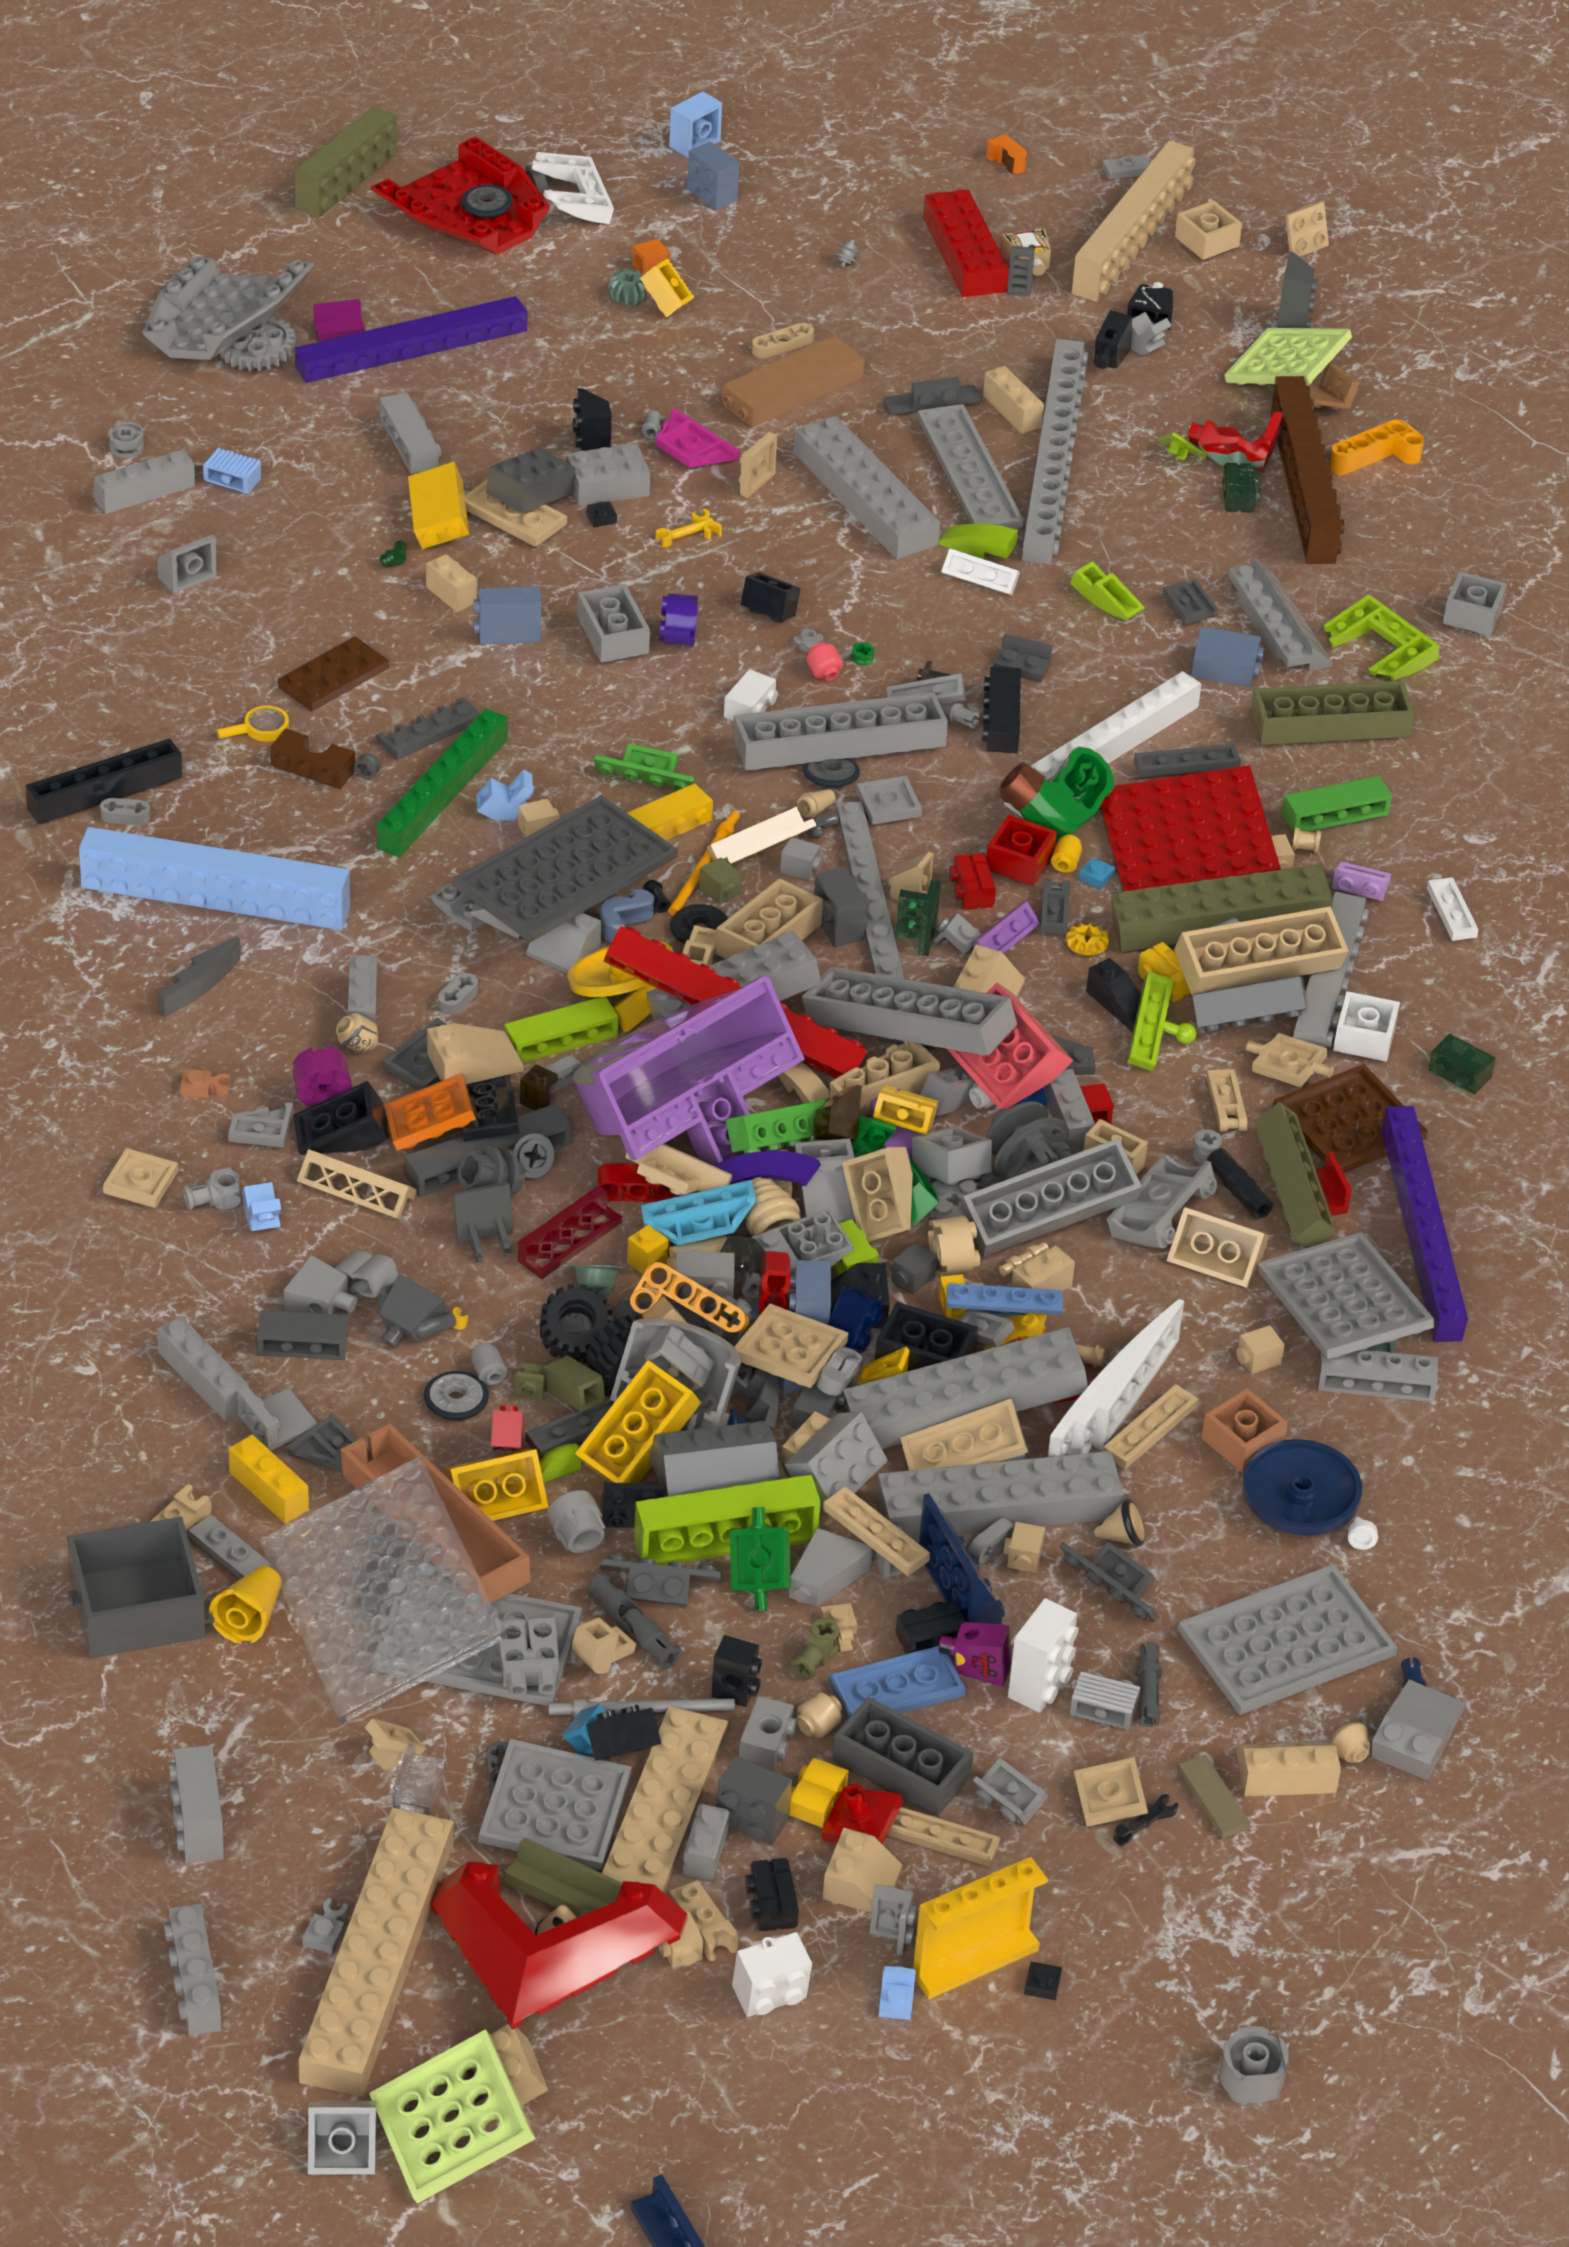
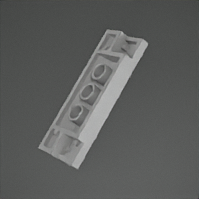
(1277, 617)

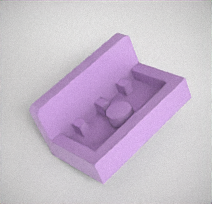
(1361, 881)

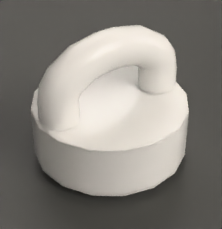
(1362, 1534)

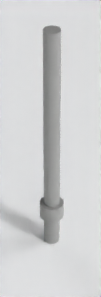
(658, 1706)

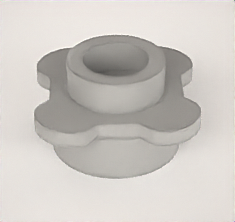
(807, 639)

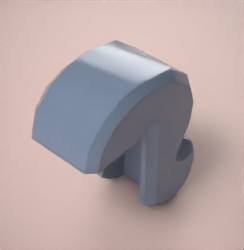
(624, 911)

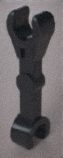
(1158, 1811)

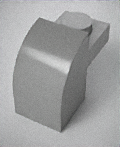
(1147, 336)

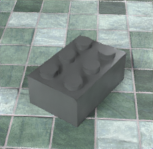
(530, 480)

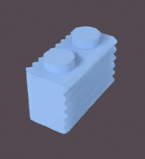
(232, 470)

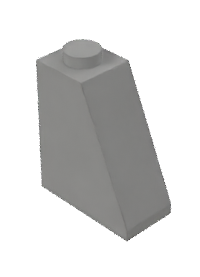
(828, 1567)

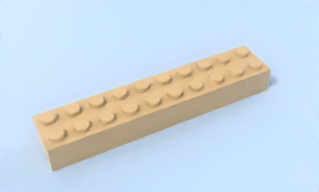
(1133, 221)
(376, 1953)

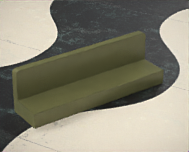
(559, 1879)

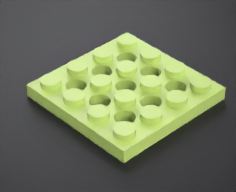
(1288, 354)
(471, 2121)

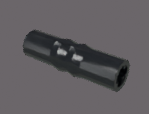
(1240, 1183)

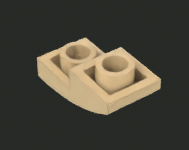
(805, 1083)

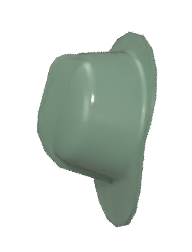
(596, 1276)

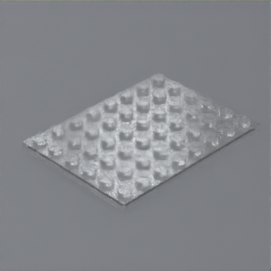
(382, 1589)

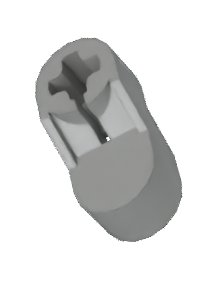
(839, 1371)

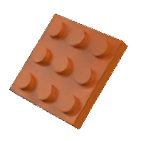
(429, 1112)

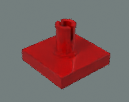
(863, 1812)

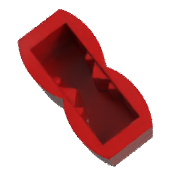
(774, 1280)

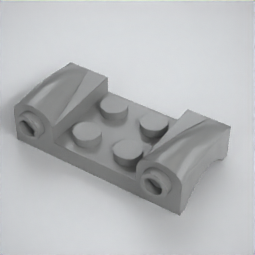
(1162, 1195)

